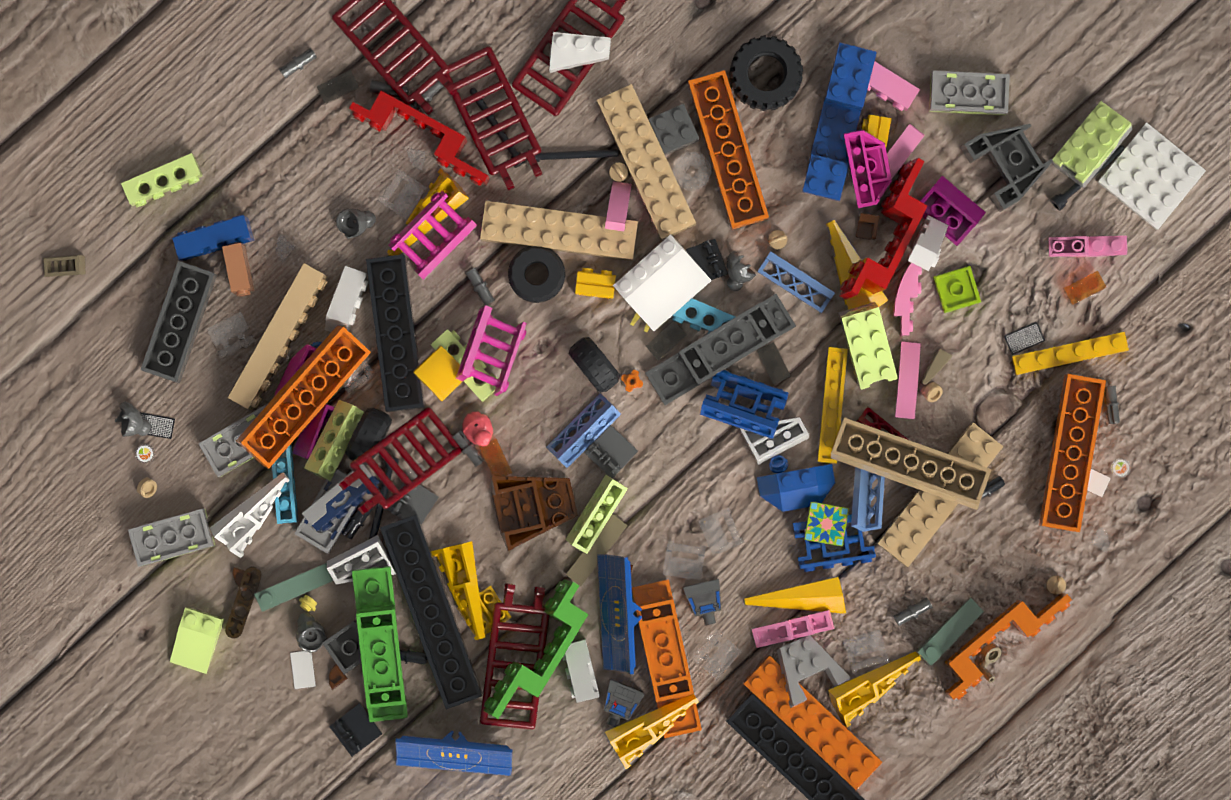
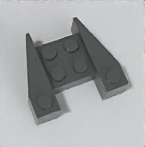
(1013, 159)

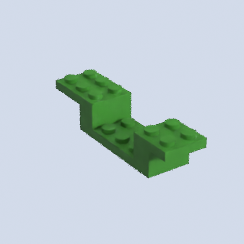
(379, 644)
(534, 682)

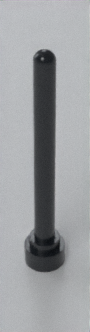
(501, 134)
(576, 154)
(1059, 201)
(379, 510)

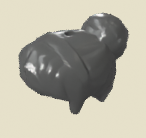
(363, 221)
(738, 272)
(132, 421)
(306, 641)

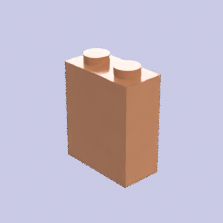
(238, 269)

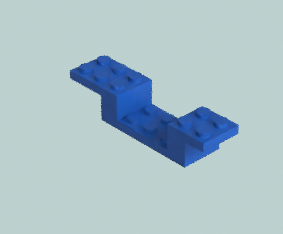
(838, 116)

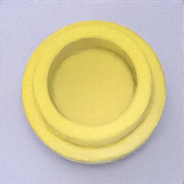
(307, 603)

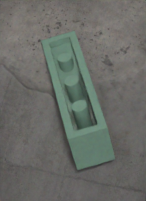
(293, 587)
(949, 632)

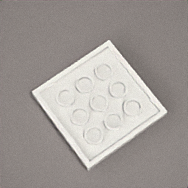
(1151, 176)

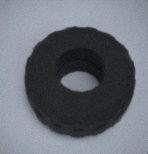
(550, 287)
(594, 364)
(368, 432)

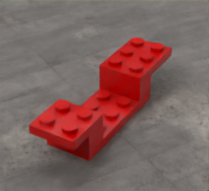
(450, 146)
(903, 210)

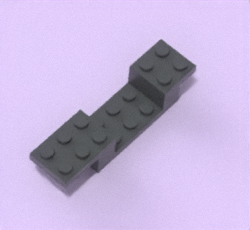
(720, 349)

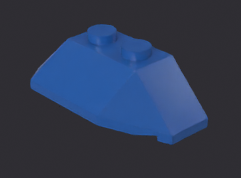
(797, 488)

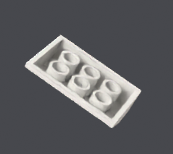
(662, 282)

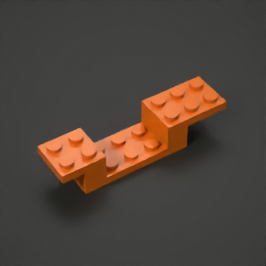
(1022, 619)
(665, 652)

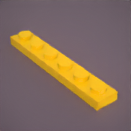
(1070, 353)
(832, 402)

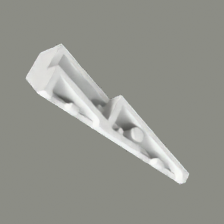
(242, 522)

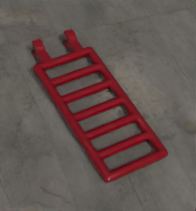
(538, 54)
(384, 72)
(511, 100)
(421, 475)
(507, 605)

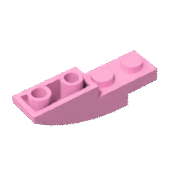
(1087, 246)
(907, 288)

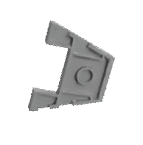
(805, 659)

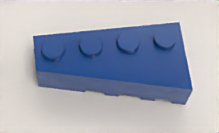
(212, 238)

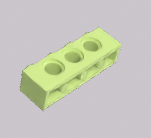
(133, 186)
(448, 339)
(334, 440)
(596, 514)

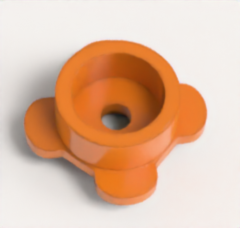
(637, 382)

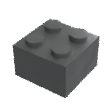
(674, 129)
(345, 647)

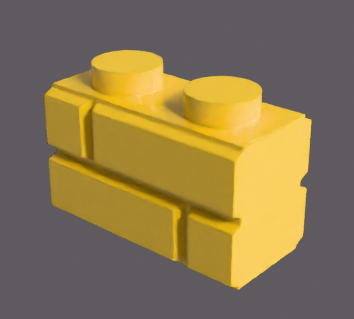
(877, 127)
(595, 284)

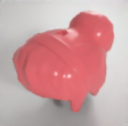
(480, 434)

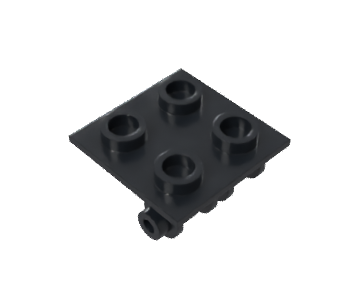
(709, 258)
(355, 730)

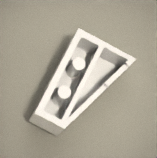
(577, 50)
(927, 245)
(346, 299)
(787, 434)
(365, 555)
(580, 672)

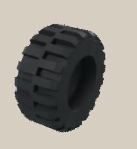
(766, 47)

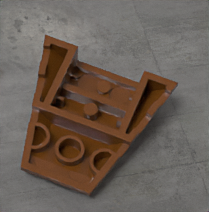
(530, 506)

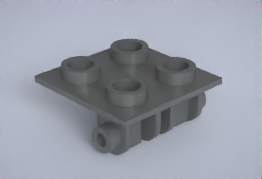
(611, 452)
(415, 502)

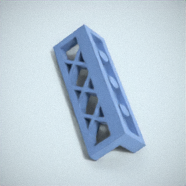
(799, 275)
(585, 433)
(862, 497)

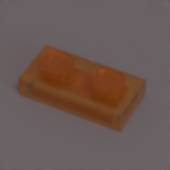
(1084, 287)
(496, 459)

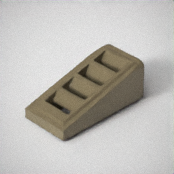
(76, 263)
(938, 361)

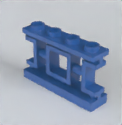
(739, 415)
(836, 557)

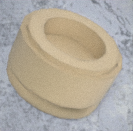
(618, 172)
(777, 239)
(931, 392)
(147, 487)
(1056, 585)

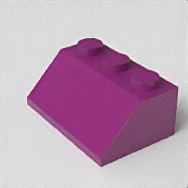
(953, 208)
(311, 433)

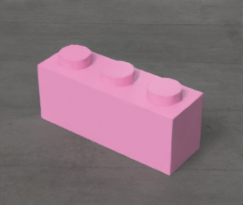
(892, 87)

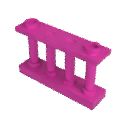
(437, 253)
(473, 352)

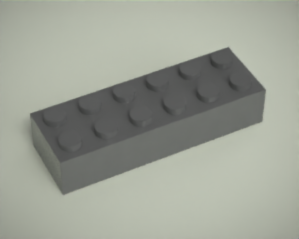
(179, 322)

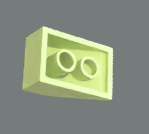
(196, 639)

